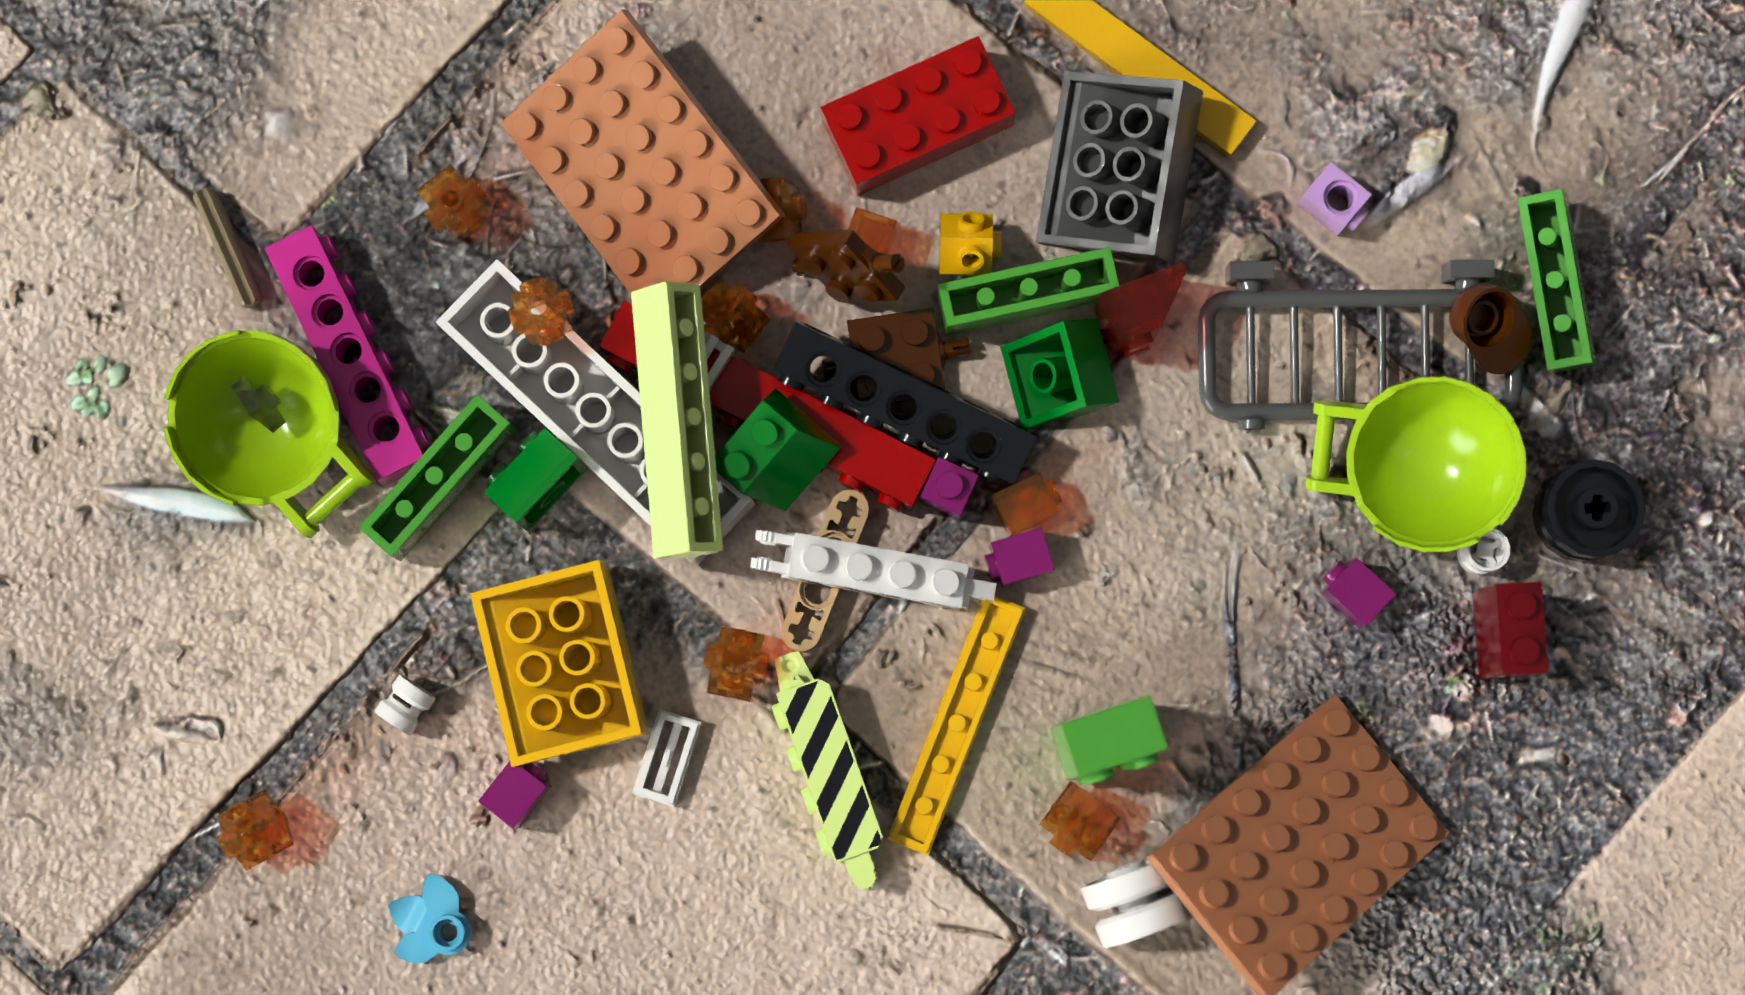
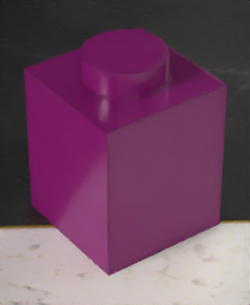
(948, 488)
(1019, 558)
(1356, 591)
(516, 793)

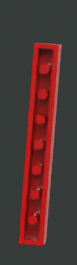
(866, 454)

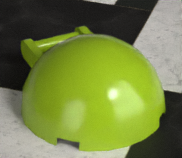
(236, 455)
(1425, 462)

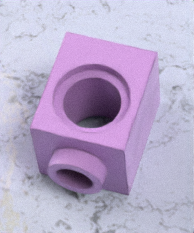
(1335, 181)

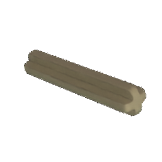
(228, 247)

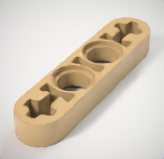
(795, 618)

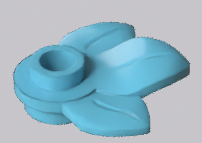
(424, 919)

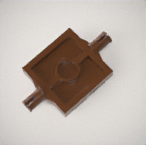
(847, 266)
(905, 341)

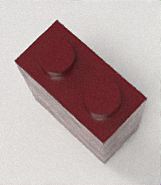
(1510, 630)

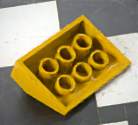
(559, 663)

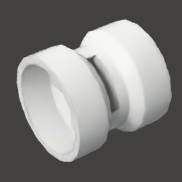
(1492, 547)
(399, 713)

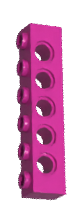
(293, 260)

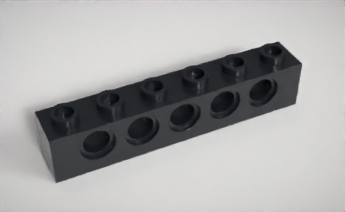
(1000, 463)

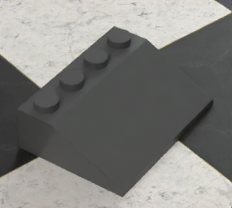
(1120, 165)

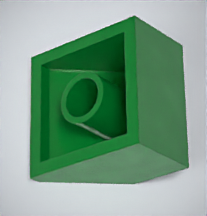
(1059, 373)
(775, 452)
(534, 478)

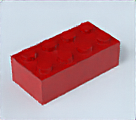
(917, 116)

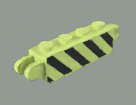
(829, 767)

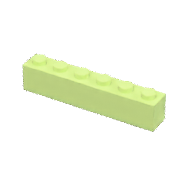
(677, 420)

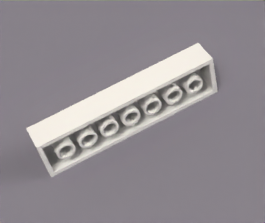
(568, 392)

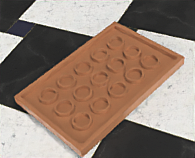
(641, 162)
(1298, 847)

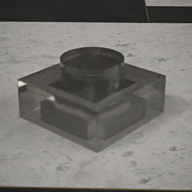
(260, 403)

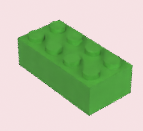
(1112, 737)

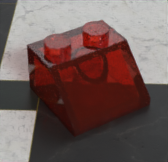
(1136, 310)

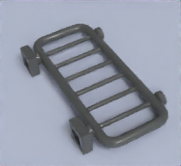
(1251, 276)

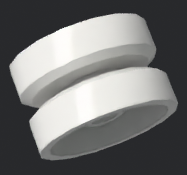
(1139, 905)

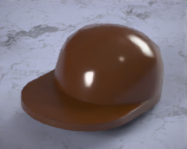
(1491, 327)

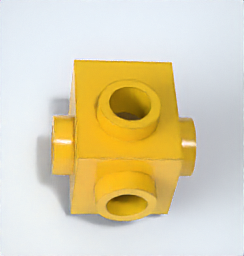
(968, 243)

